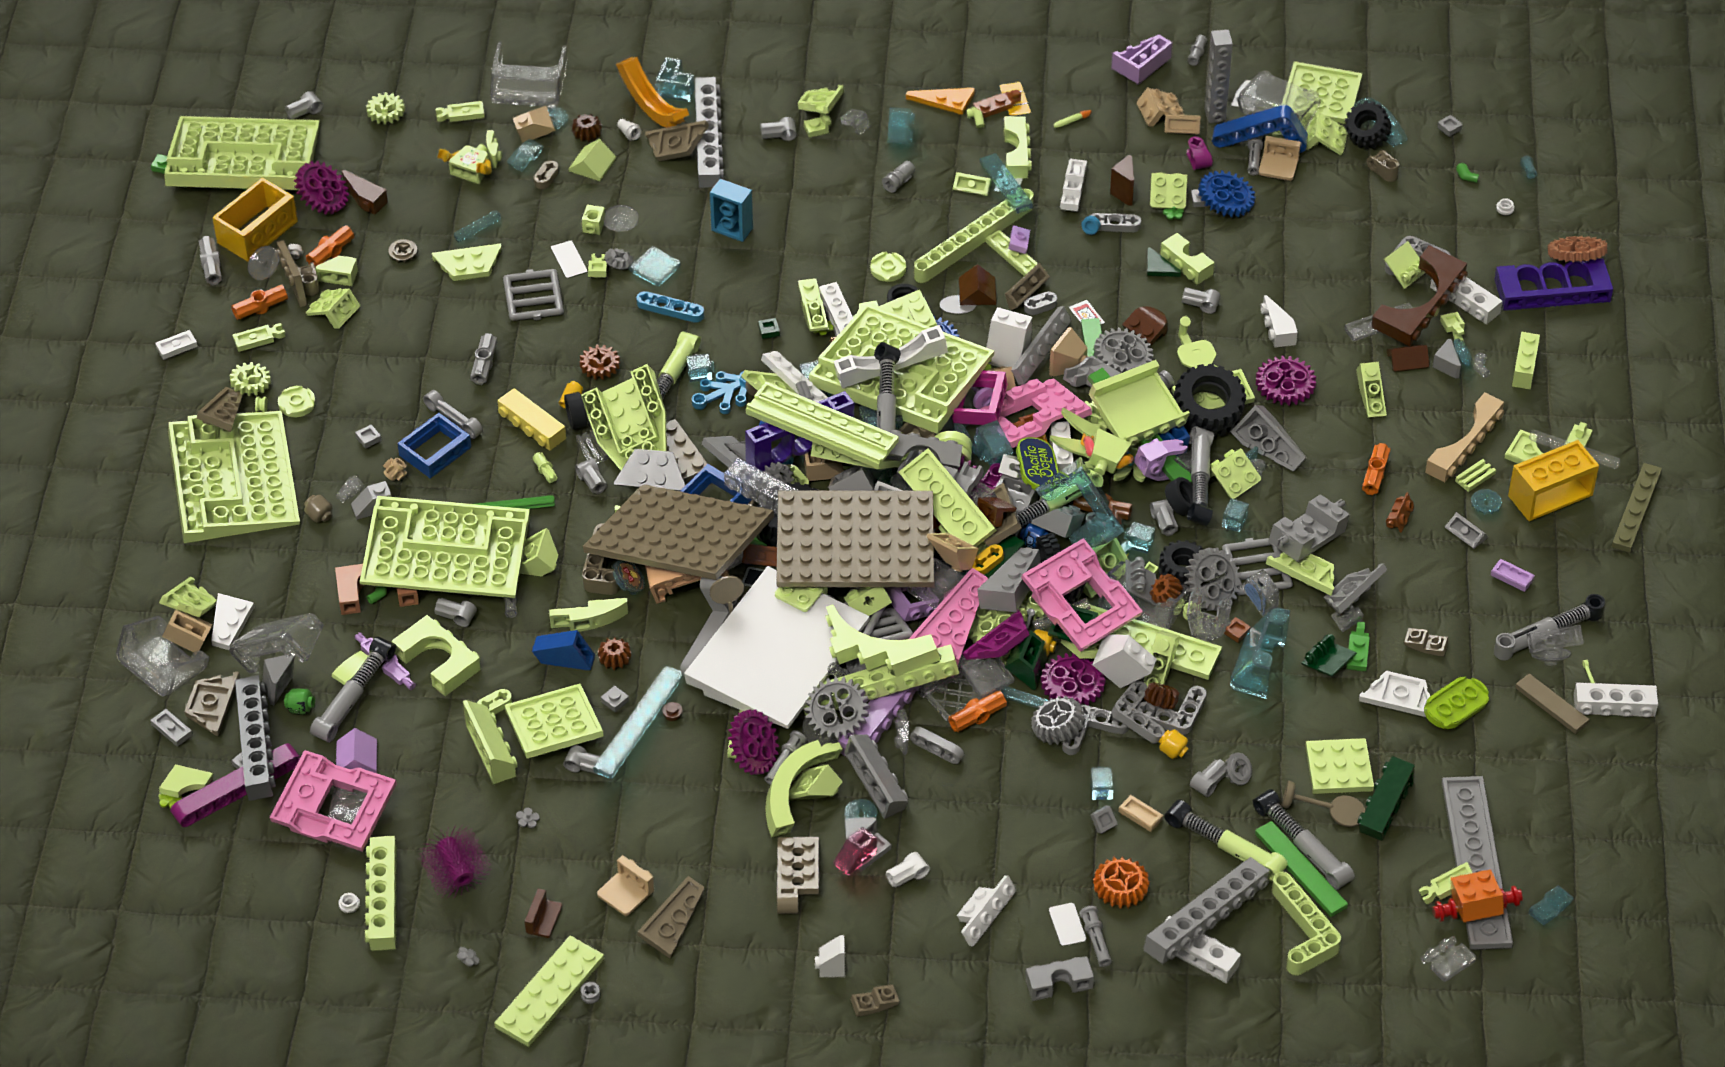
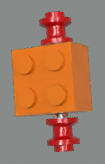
(1476, 898)

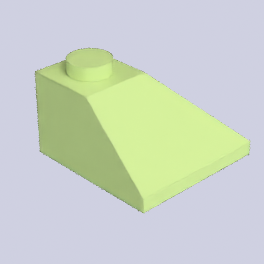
(539, 554)
(815, 784)

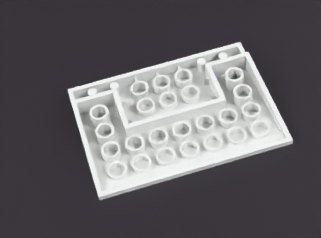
(769, 653)

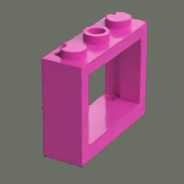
(990, 379)

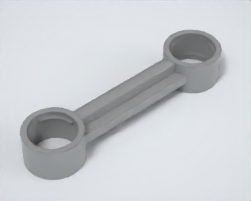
(434, 402)

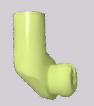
(978, 116)

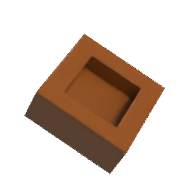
(1237, 630)

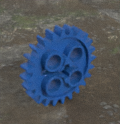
(1226, 193)

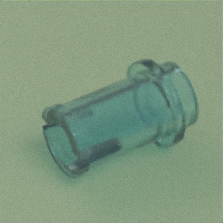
(1527, 164)

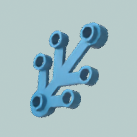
(700, 400)

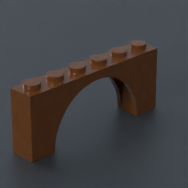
(1407, 324)

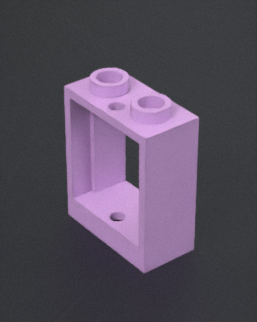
(904, 607)

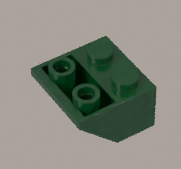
(1028, 660)

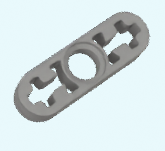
(1127, 218)
(936, 745)

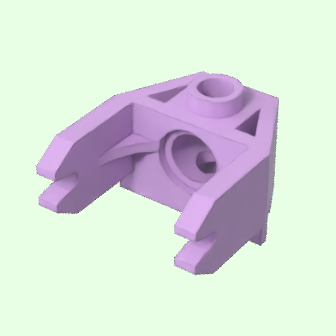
(1152, 457)

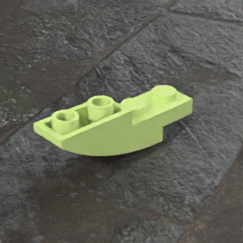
(812, 305)
(587, 618)

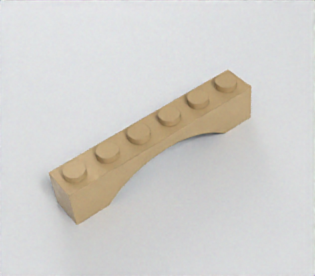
(1446, 460)

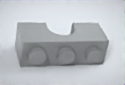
(1074, 972)

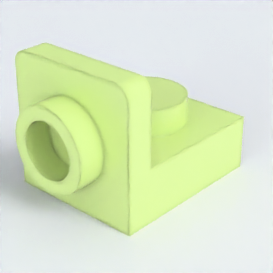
(818, 125)

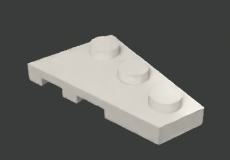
(229, 620)

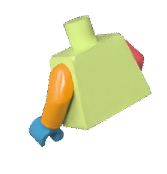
(1107, 452)

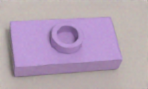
(1019, 239)
(1512, 575)

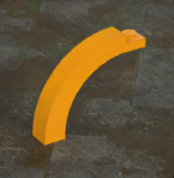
(647, 96)

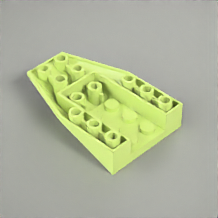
(628, 416)

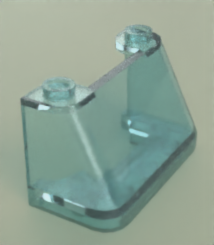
(1253, 664)

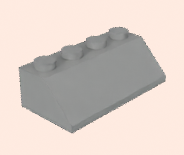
(853, 479)
(875, 775)

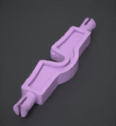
(391, 668)

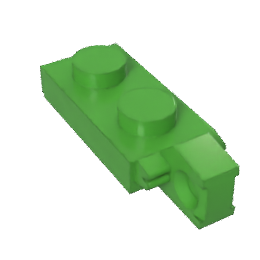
(1359, 643)

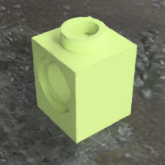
(593, 219)

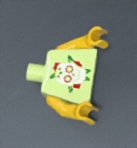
(468, 163)

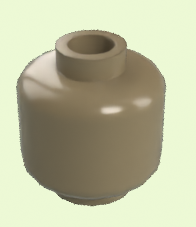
(318, 508)

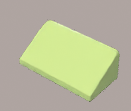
(972, 184)

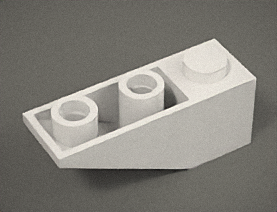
(1280, 324)

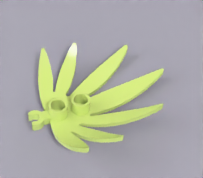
(1090, 429)

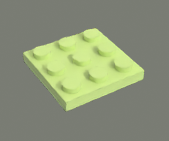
(1339, 766)

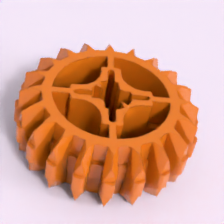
(1116, 882)

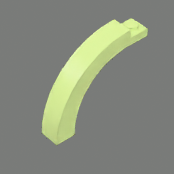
(777, 802)

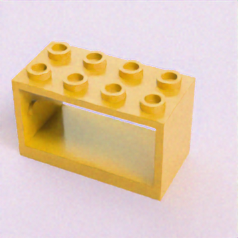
(261, 231)
(1553, 480)

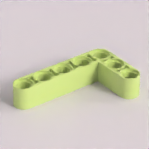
(1309, 919)

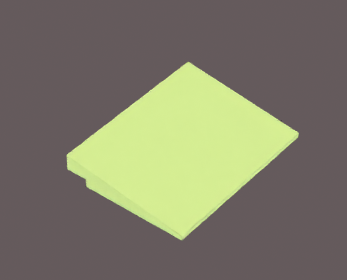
(239, 151)
(923, 391)
(232, 478)
(445, 546)

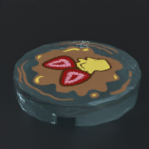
(628, 577)

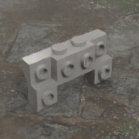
(1078, 374)
(966, 478)

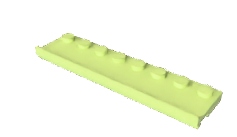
(822, 425)

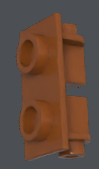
(1400, 512)

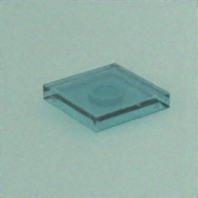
(655, 266)

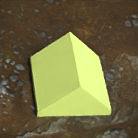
(593, 161)

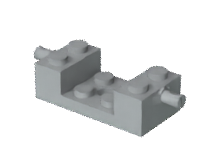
(1312, 530)

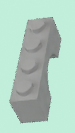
(946, 452)

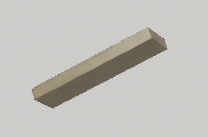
(1552, 703)

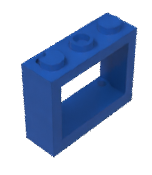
(430, 467)
(712, 475)

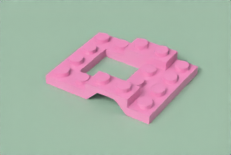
(1047, 399)
(1064, 574)
(308, 789)

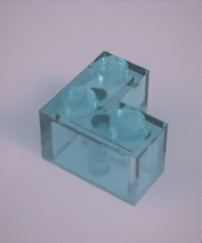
(673, 82)
(899, 125)
(991, 443)

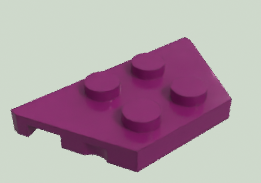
(1000, 639)

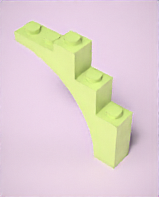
(899, 655)

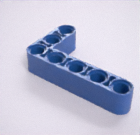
(1259, 124)

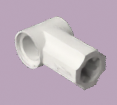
(912, 867)

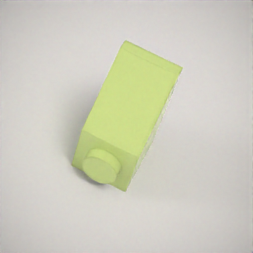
(338, 271)

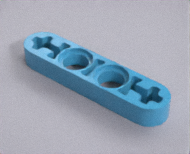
(650, 301)

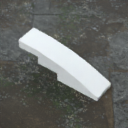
(1073, 185)

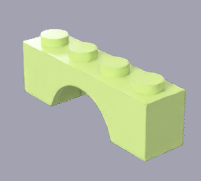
(1015, 133)

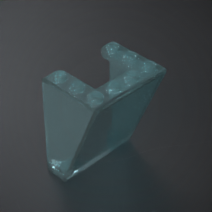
(1106, 523)

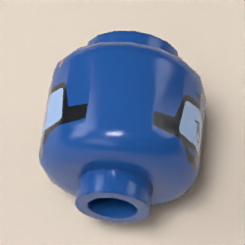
(1030, 534)

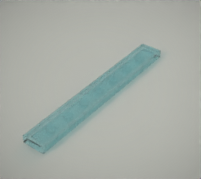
(638, 722)

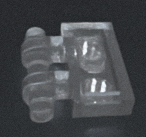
(1450, 963)

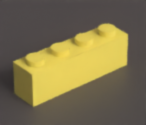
(531, 419)

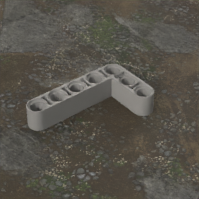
(715, 620)

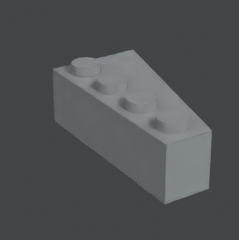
(1005, 587)

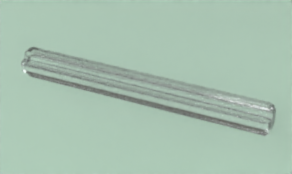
(1555, 442)

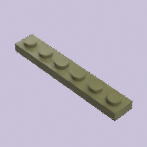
(1636, 507)

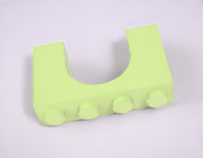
(430, 635)

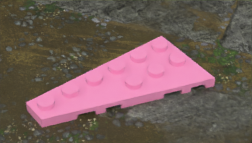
(954, 615)

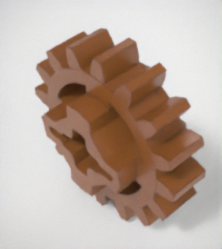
(599, 362)

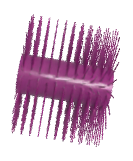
(455, 862)

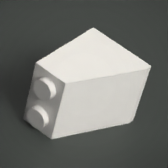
(1008, 337)
(1123, 660)

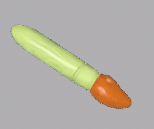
(1082, 115)

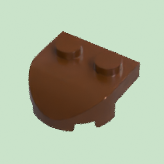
(1148, 323)

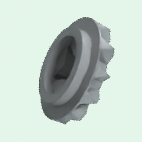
(618, 258)
(1244, 772)

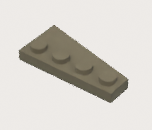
(292, 272)
(221, 409)
(670, 920)

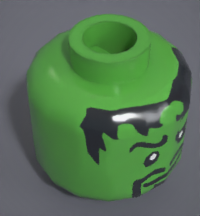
(299, 701)

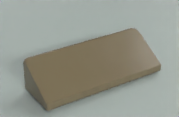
(1026, 286)

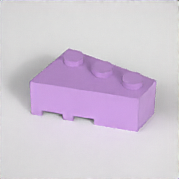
(1143, 59)

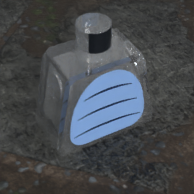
(1260, 589)

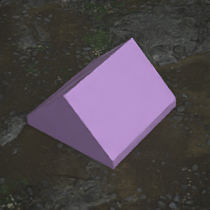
(357, 751)

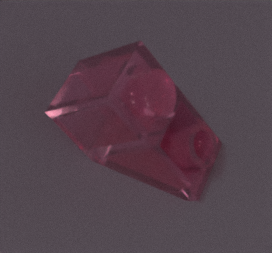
(856, 851)

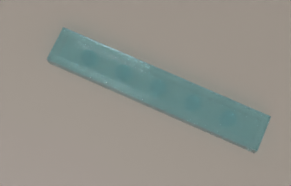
(1006, 183)

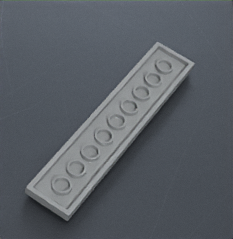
(1475, 844)

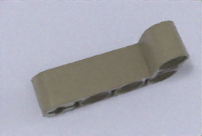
(596, 576)

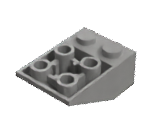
(1021, 494)

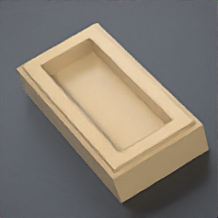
(1182, 124)
(1140, 813)

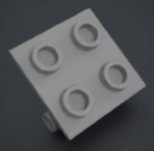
(1139, 579)

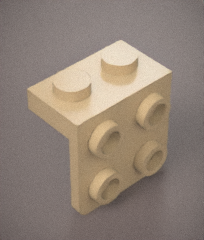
(1157, 103)
(1279, 158)
(627, 887)

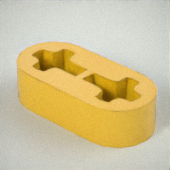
(987, 560)

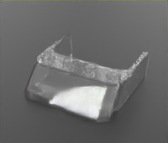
(527, 83)

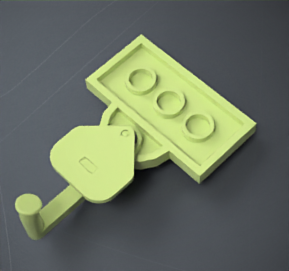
(1199, 353)

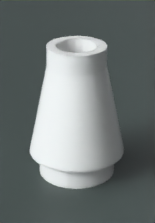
(630, 130)

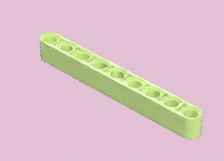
(966, 240)

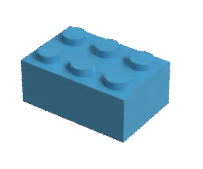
(731, 210)

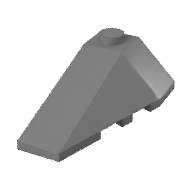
(1264, 431)

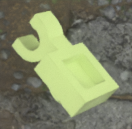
(1453, 323)

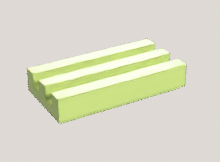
(1473, 473)

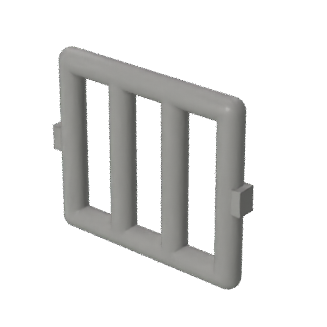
(530, 274)
(1250, 543)
(899, 626)

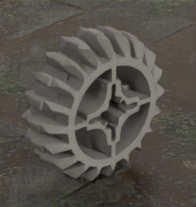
(1058, 720)

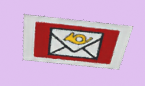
(1085, 311)

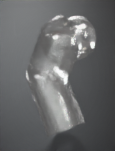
(1478, 364)

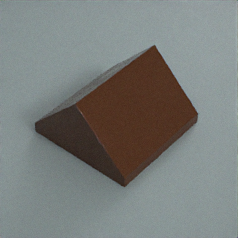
(1123, 181)
(977, 287)

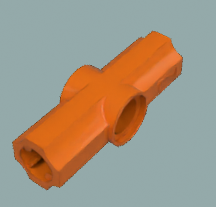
(330, 246)
(259, 302)
(1376, 469)
(977, 711)

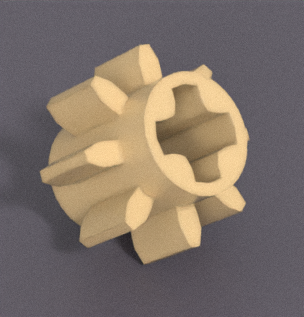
(395, 469)

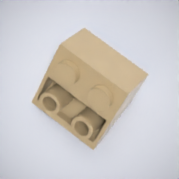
(820, 468)
(187, 630)

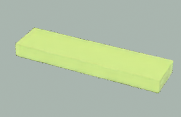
(1019, 261)

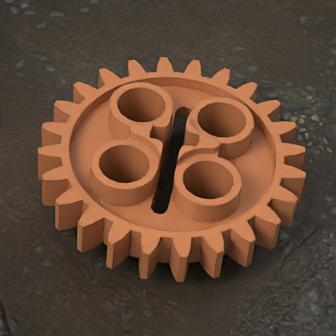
(1577, 248)

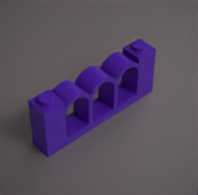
(1593, 272)
(759, 439)

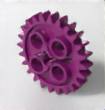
(321, 187)
(1285, 380)
(1070, 675)
(753, 742)

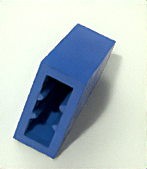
(564, 650)

